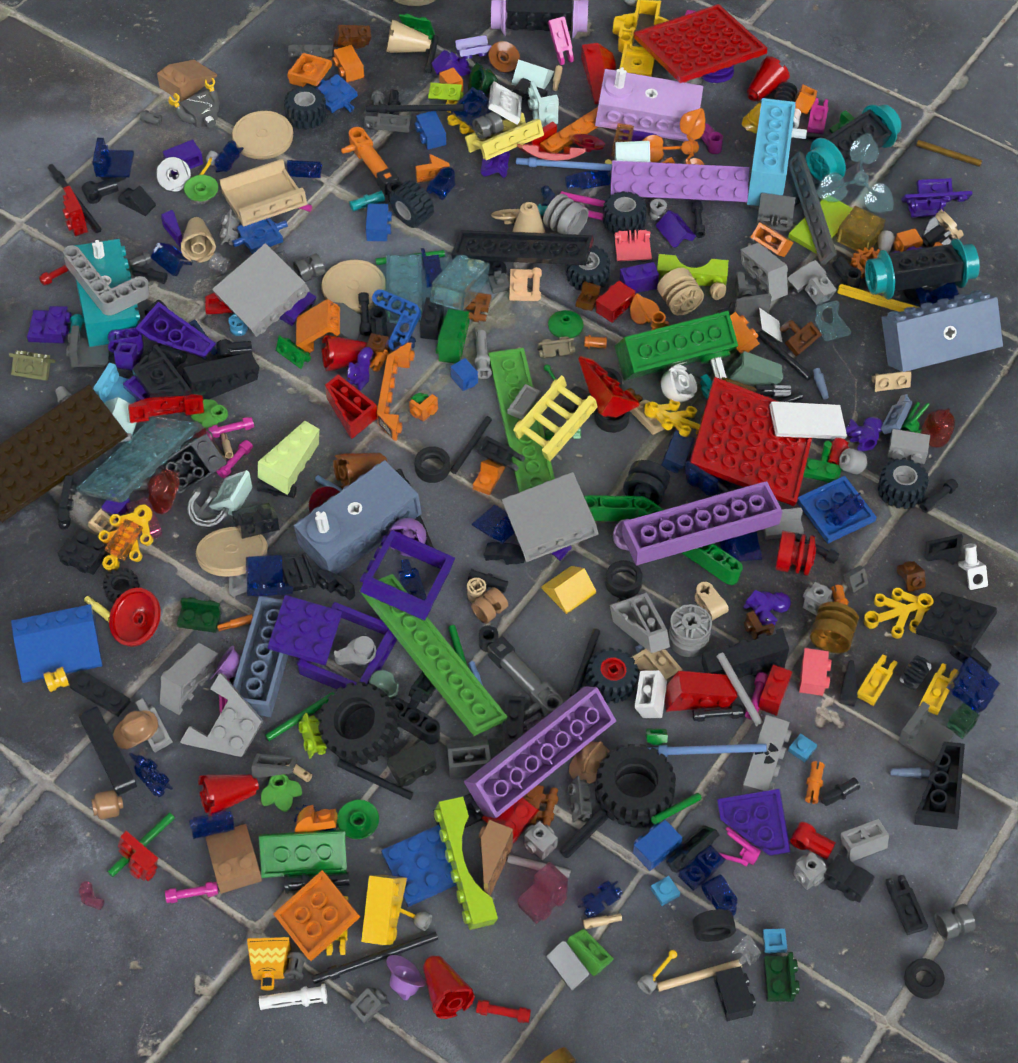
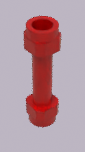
(46, 278)
(484, 1007)

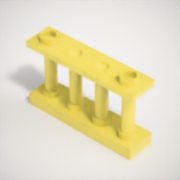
(506, 139)
(564, 433)

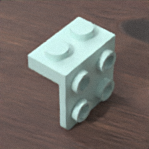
(543, 108)

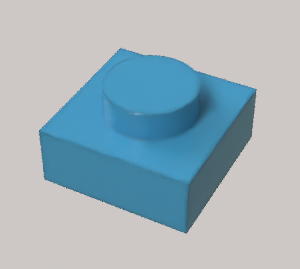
(802, 747)
(665, 890)
(774, 940)

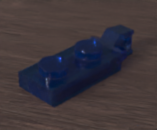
(588, 179)
(411, 580)

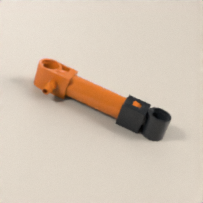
(363, 148)

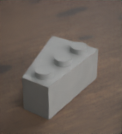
(766, 269)

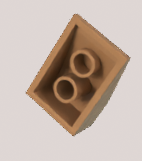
(184, 78)
(495, 848)
(233, 859)

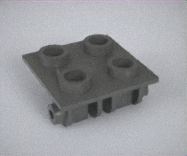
(776, 211)

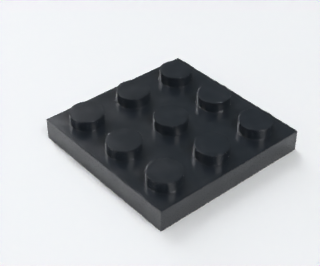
(956, 621)

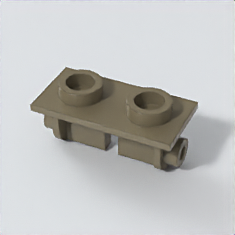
(563, 345)

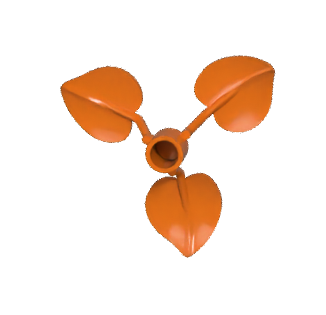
(693, 125)
(646, 310)

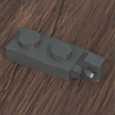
(322, 51)
(388, 122)

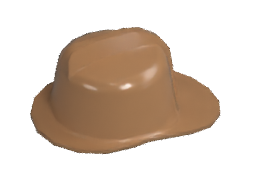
(135, 729)
(588, 761)

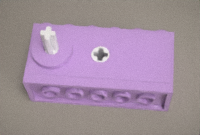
(646, 103)

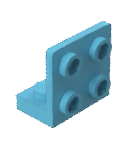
(111, 385)

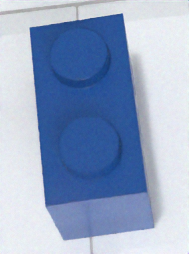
(430, 130)
(378, 222)
(657, 844)

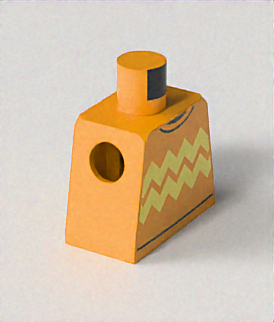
(268, 959)

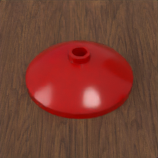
(134, 617)

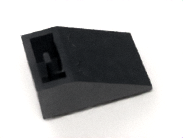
(195, 460)

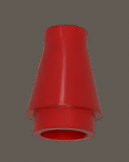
(837, 448)

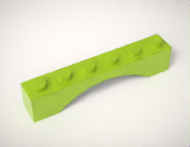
(477, 905)

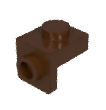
(588, 296)
(378, 343)
(913, 575)
(754, 627)

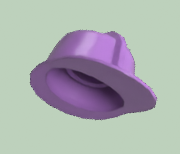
(228, 664)
(404, 976)

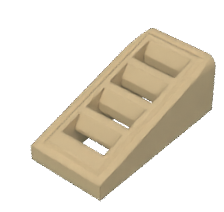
(101, 515)

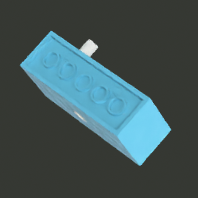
(772, 149)

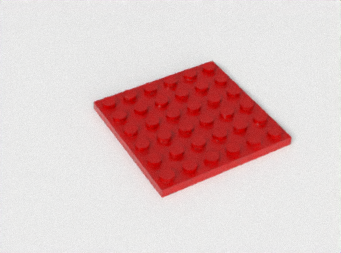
(700, 43)
(741, 446)

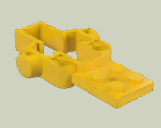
(634, 54)

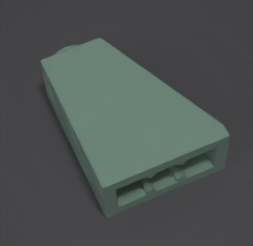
(754, 370)

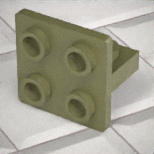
(31, 365)

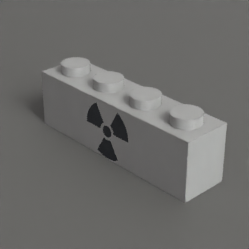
(764, 764)

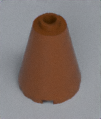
(352, 465)

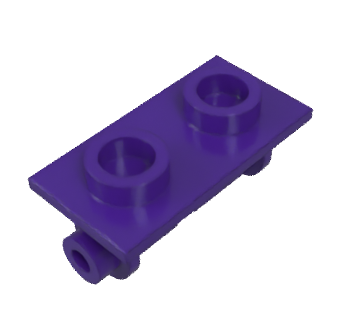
(921, 208)

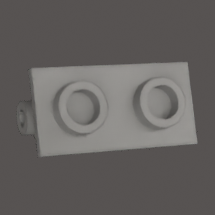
(229, 224)

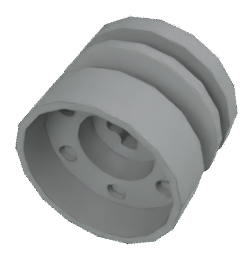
(565, 215)
(689, 630)

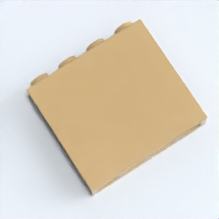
(262, 192)

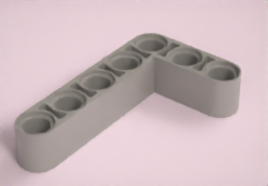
(108, 300)

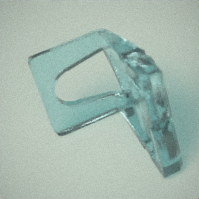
(836, 328)

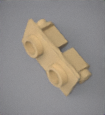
(892, 381)

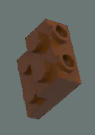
(353, 35)

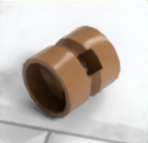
(489, 605)

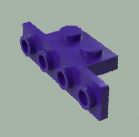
(936, 189)

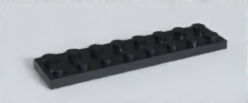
(524, 247)

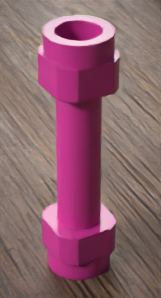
(247, 423)
(244, 448)
(760, 682)
(172, 895)

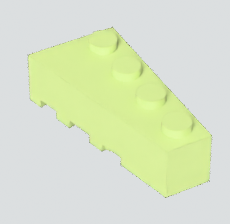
(288, 458)

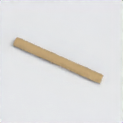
(695, 976)

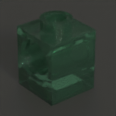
(963, 720)

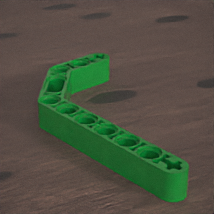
(631, 507)

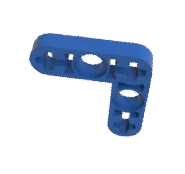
(404, 317)

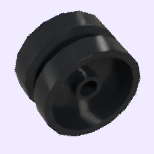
(647, 480)

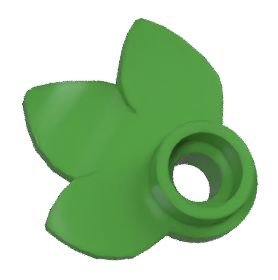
(210, 416)
(280, 795)

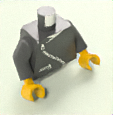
(199, 109)

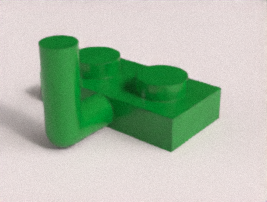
(821, 469)

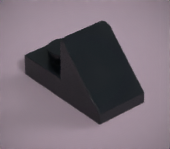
(137, 200)
(945, 547)

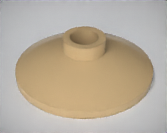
(507, 215)

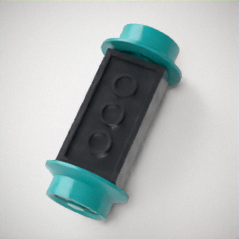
(833, 152)
(922, 268)

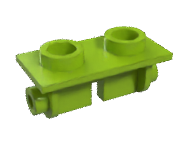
(445, 91)
(309, 728)

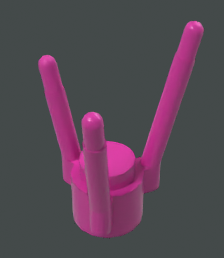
(749, 852)

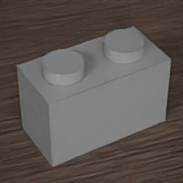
(908, 446)

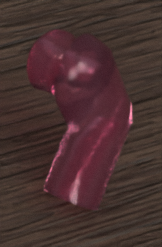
(88, 898)

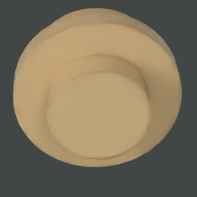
(717, 291)

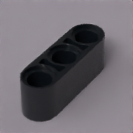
(421, 727)

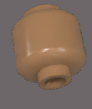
(106, 804)

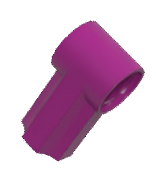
(712, 139)

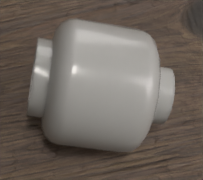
(853, 461)

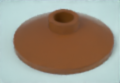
(506, 51)

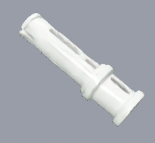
(304, 996)

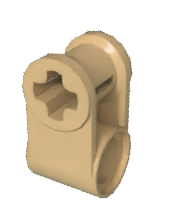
(710, 600)

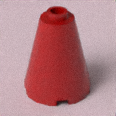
(767, 78)
(340, 352)
(225, 790)
(446, 988)

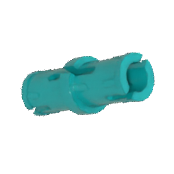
(365, 200)

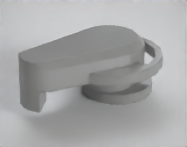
(356, 652)

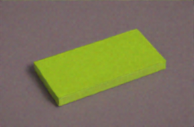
(834, 214)

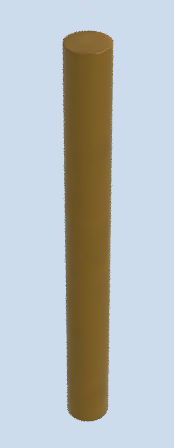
(949, 153)

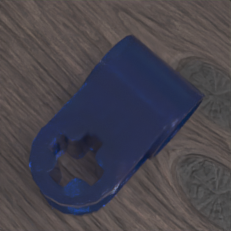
(442, 183)
(719, 893)

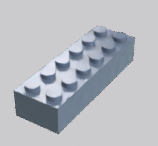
(259, 667)

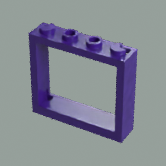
(396, 597)
(382, 653)

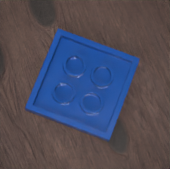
(819, 501)
(422, 863)

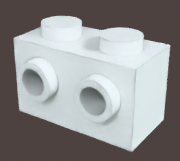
(651, 694)

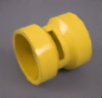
(56, 679)

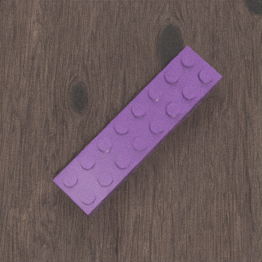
(681, 181)
(701, 523)
(539, 751)

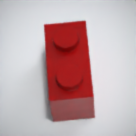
(614, 301)
(775, 690)

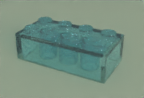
(404, 281)
(459, 282)

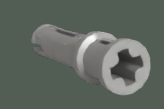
(482, 360)

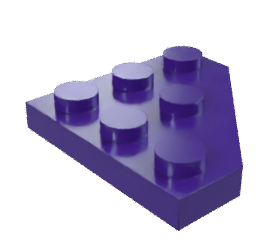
(758, 819)

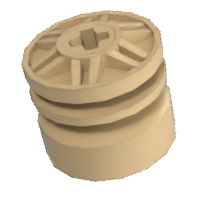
(680, 291)

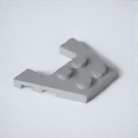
(234, 726)

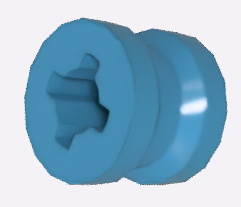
(234, 323)

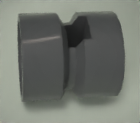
(486, 125)
(310, 267)
(953, 922)

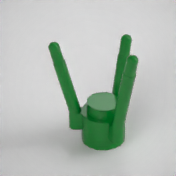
(912, 425)

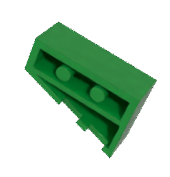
(453, 336)

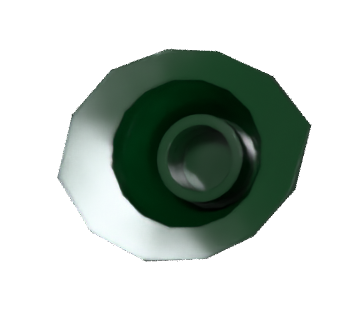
(481, 78)

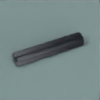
(583, 834)

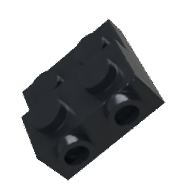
(256, 520)
(83, 552)

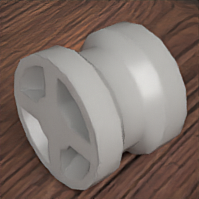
(657, 209)

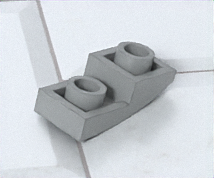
(800, 278)

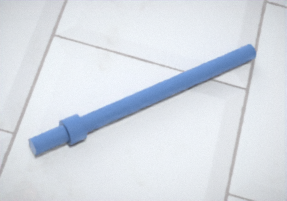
(534, 162)
(710, 749)

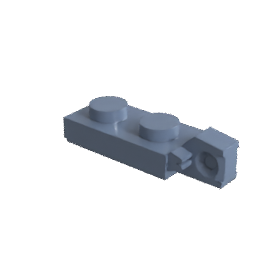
(897, 414)

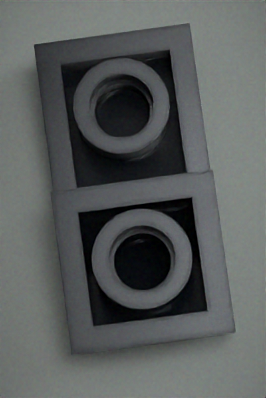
(509, 552)
(332, 582)

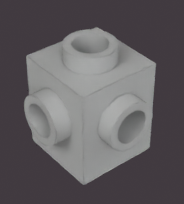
(820, 289)
(816, 596)
(540, 840)
(809, 870)

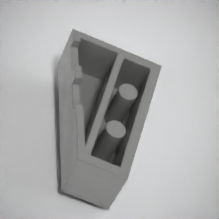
(641, 622)
(185, 676)

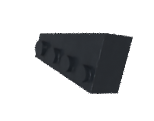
(221, 375)
(751, 656)
(943, 792)

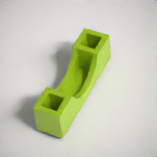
(713, 272)

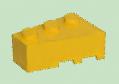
(382, 909)

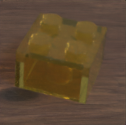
(860, 229)

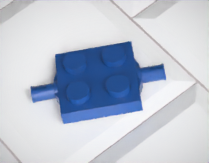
(337, 93)
(259, 233)

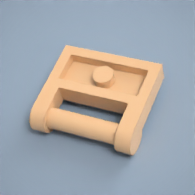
(519, 283)

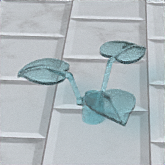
(833, 187)

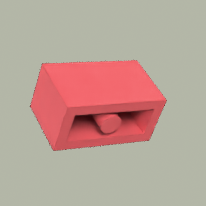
(814, 672)

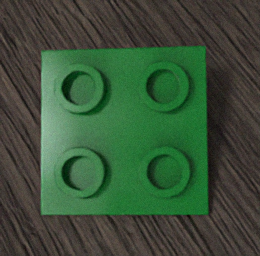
(420, 24)

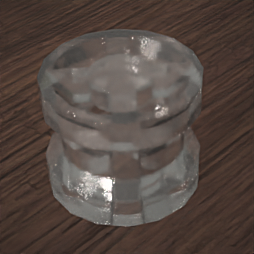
(220, 263)

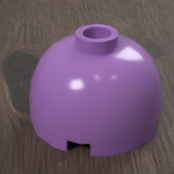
(410, 528)

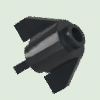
(934, 233)

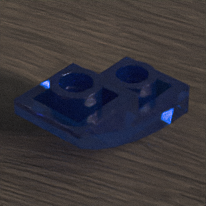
(702, 868)

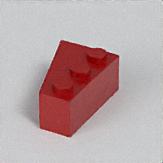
(350, 405)
(698, 690)

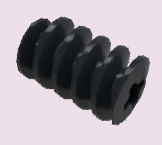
(786, 92)

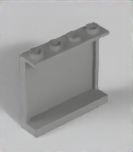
(261, 289)
(550, 516)

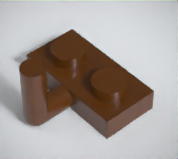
(802, 337)

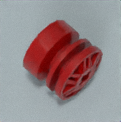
(795, 553)

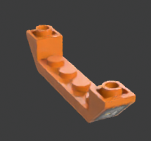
(399, 358)

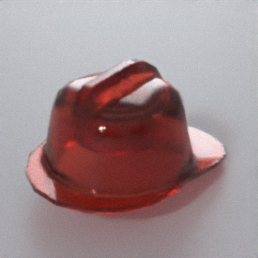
(939, 427)
(163, 490)

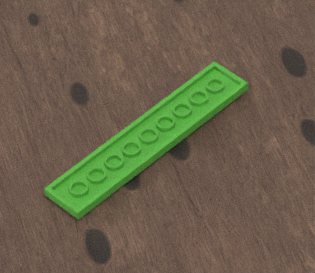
(510, 375)
(440, 664)

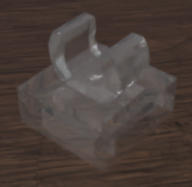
(748, 949)

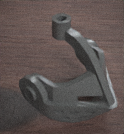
(197, 513)

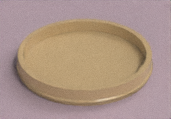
(263, 134)
(348, 279)
(226, 552)

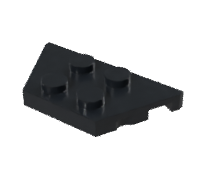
(159, 376)

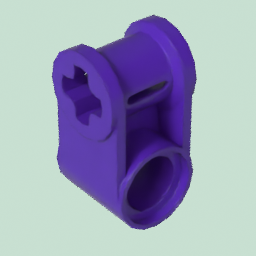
(125, 335)

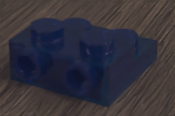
(475, 105)
(973, 685)

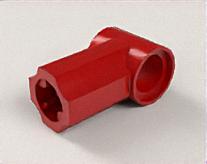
(807, 838)

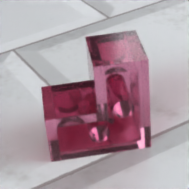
(545, 893)

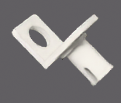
(973, 567)

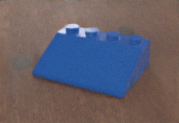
(55, 641)

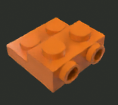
(308, 70)

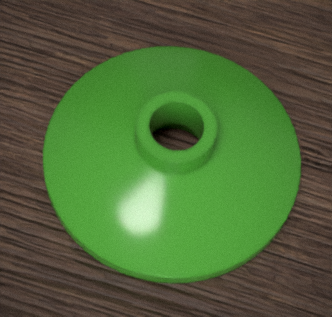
(201, 188)

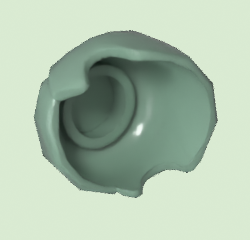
(385, 681)

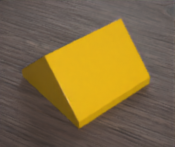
(570, 588)

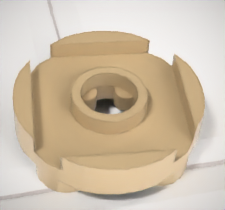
(948, 223)

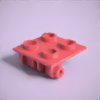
(633, 246)

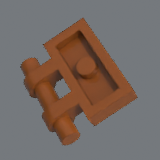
(479, 304)
(537, 797)

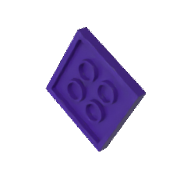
(305, 630)

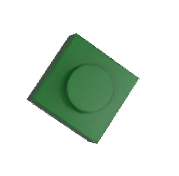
(656, 736)

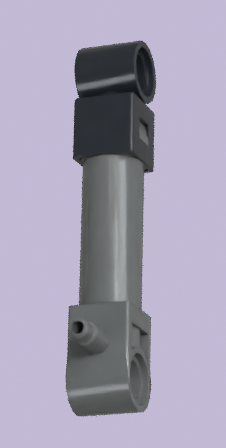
(504, 656)

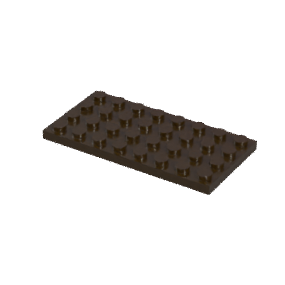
(55, 447)

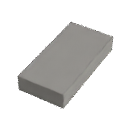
(524, 402)

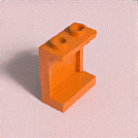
(316, 323)

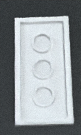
(505, 102)
(807, 420)

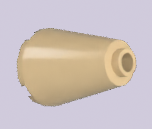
(406, 39)
(529, 219)
(197, 241)

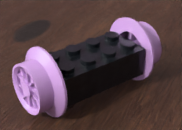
(535, 14)

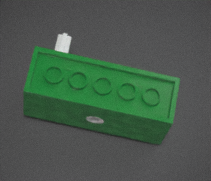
(681, 344)

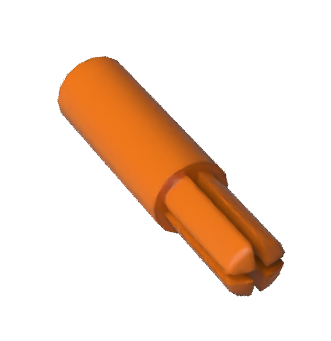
(234, 623)

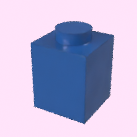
(464, 374)

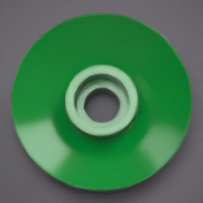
(565, 324)
(355, 811)

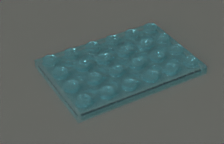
(137, 459)

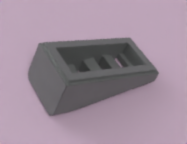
(271, 765)

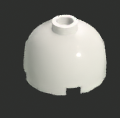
(678, 385)

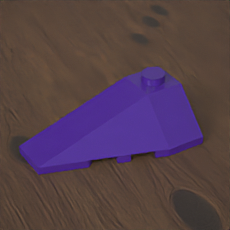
(171, 330)

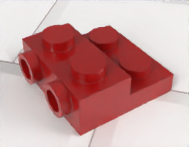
(73, 212)
(142, 861)

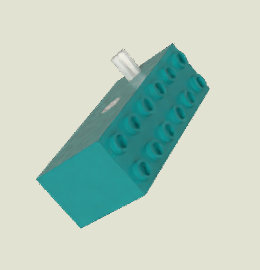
(112, 266)

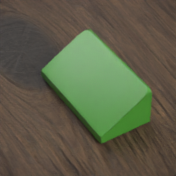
(589, 951)

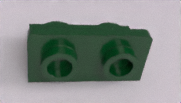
(199, 615)
(781, 978)

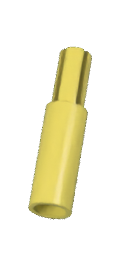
(98, 608)

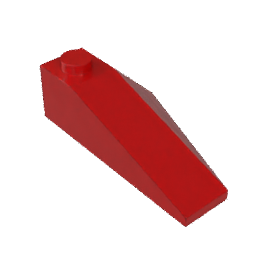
(595, 61)
(609, 396)

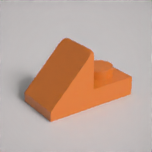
(429, 171)
(488, 476)

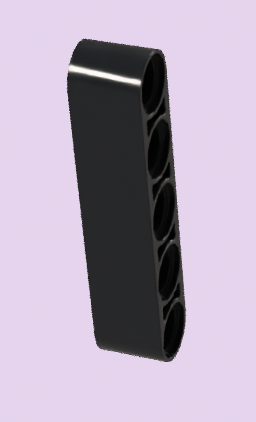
(107, 750)

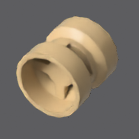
(475, 589)

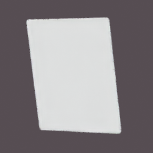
(770, 325)

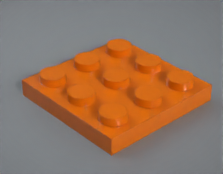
(316, 915)

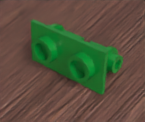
(291, 352)

